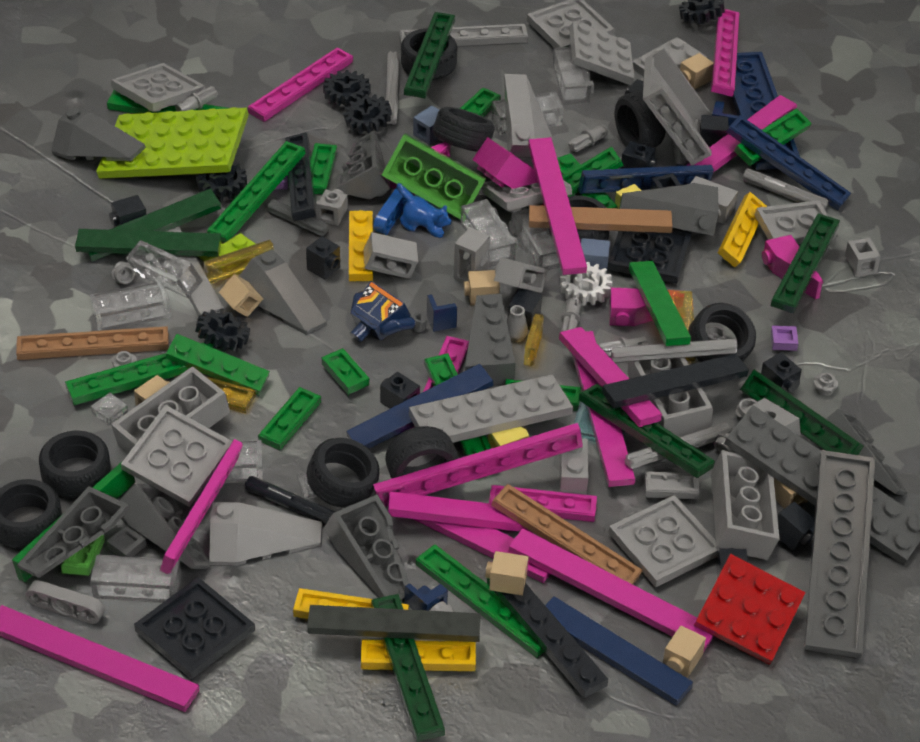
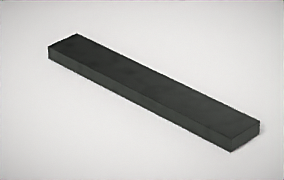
(394, 623)

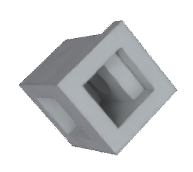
(334, 201)
(862, 257)

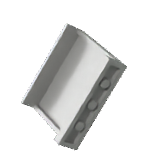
(675, 105)

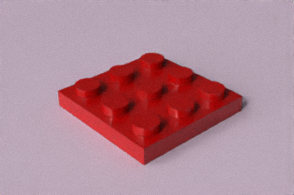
(749, 609)

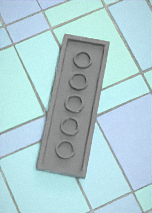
(494, 409)

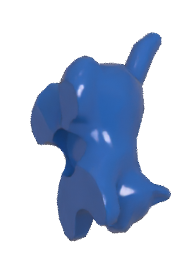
(420, 213)

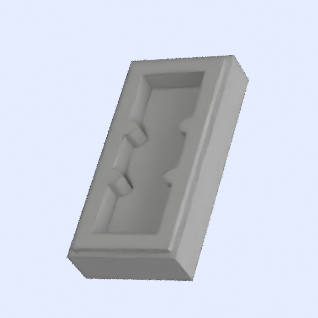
(669, 484)

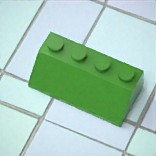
(433, 175)

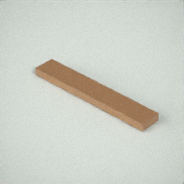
(609, 219)
(92, 343)
(562, 533)

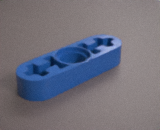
(389, 213)

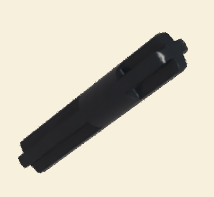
(288, 499)

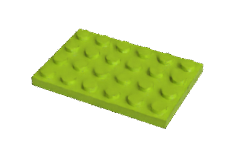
(179, 142)

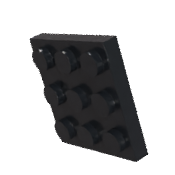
(664, 249)
(194, 627)

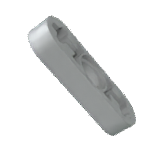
(65, 602)

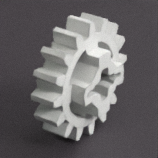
(586, 285)

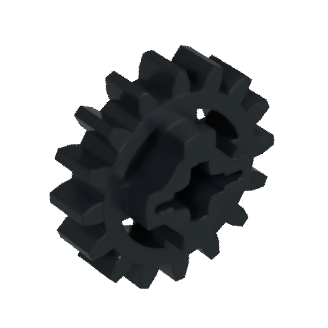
(701, 10)
(346, 87)
(367, 114)
(223, 183)
(222, 330)

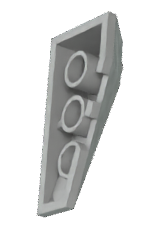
(523, 115)
(251, 532)

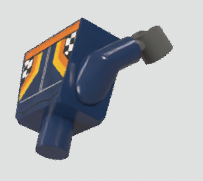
(381, 314)

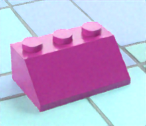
(503, 166)

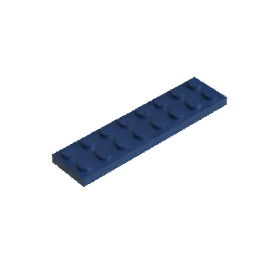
(754, 91)

